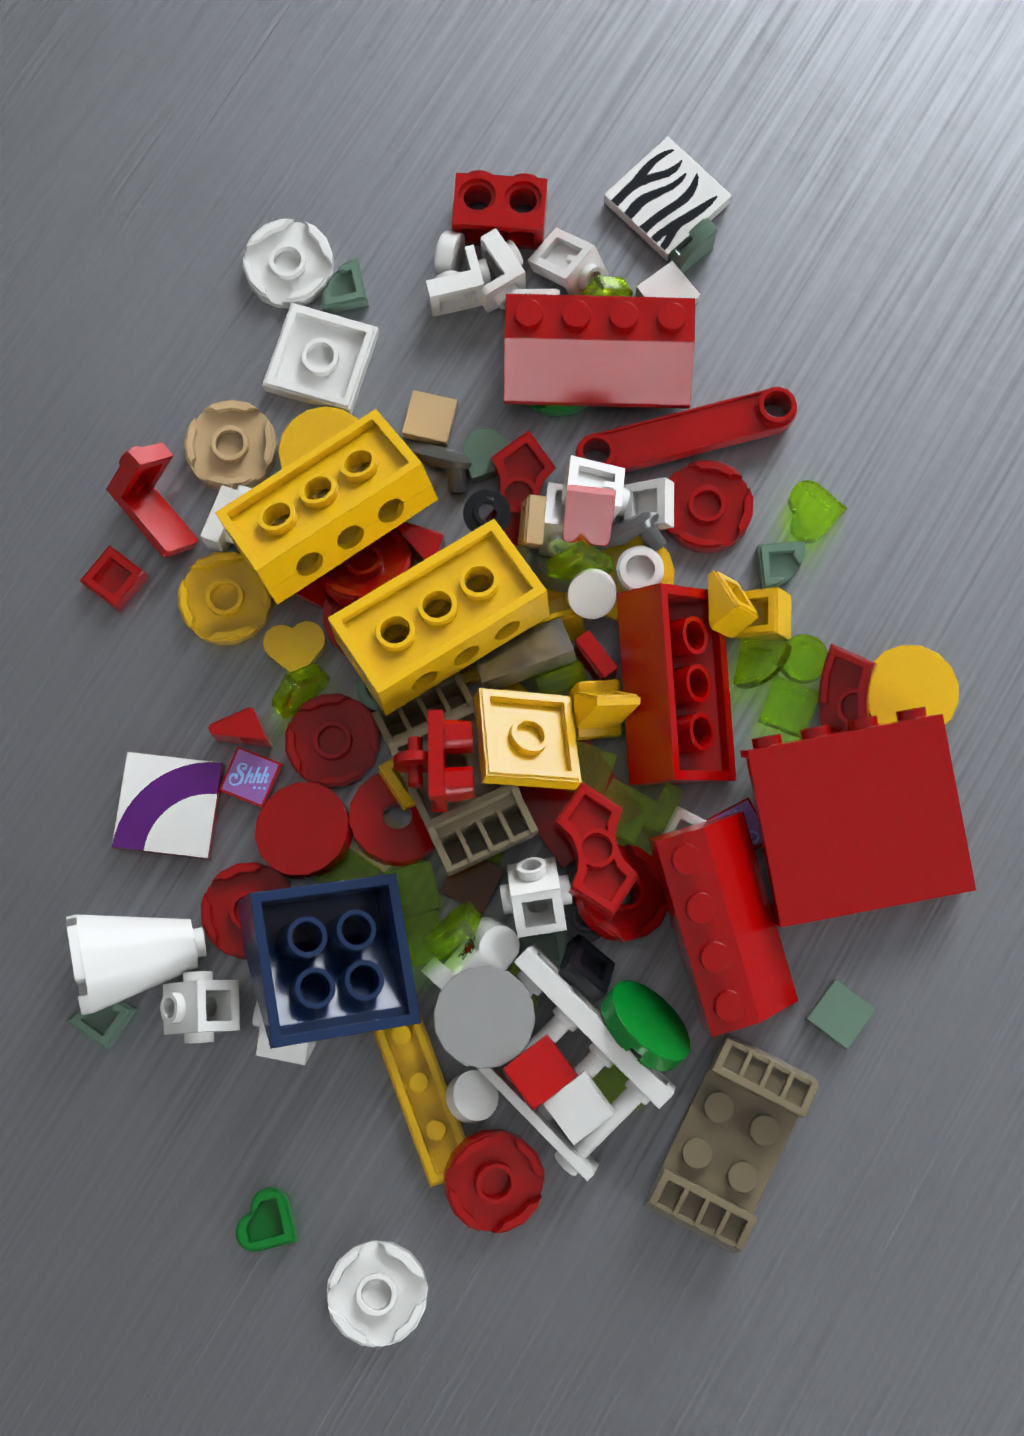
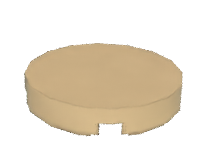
(231, 445)

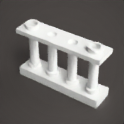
(575, 1012)

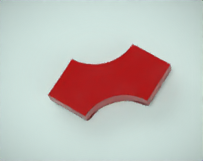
(520, 473)
(601, 871)

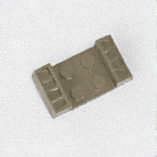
(471, 827)
(730, 1143)

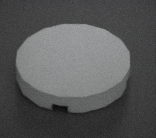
(484, 1017)

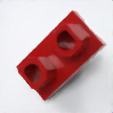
(444, 782)

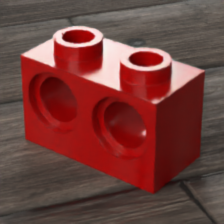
(501, 196)

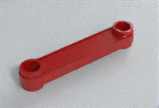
(693, 430)

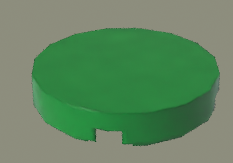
(647, 1024)

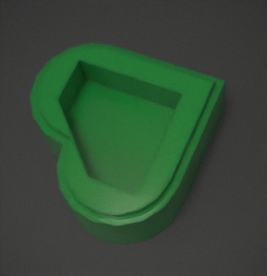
(268, 1223)

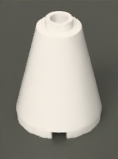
(129, 955)

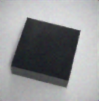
(586, 968)

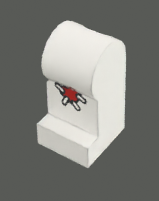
(491, 946)

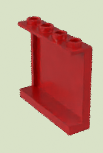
(859, 817)

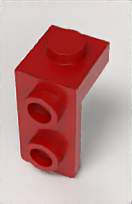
(136, 494)

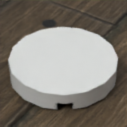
(288, 263)
(377, 1293)

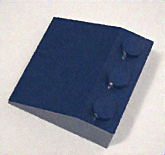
(329, 959)

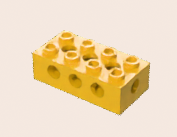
(327, 505)
(477, 588)

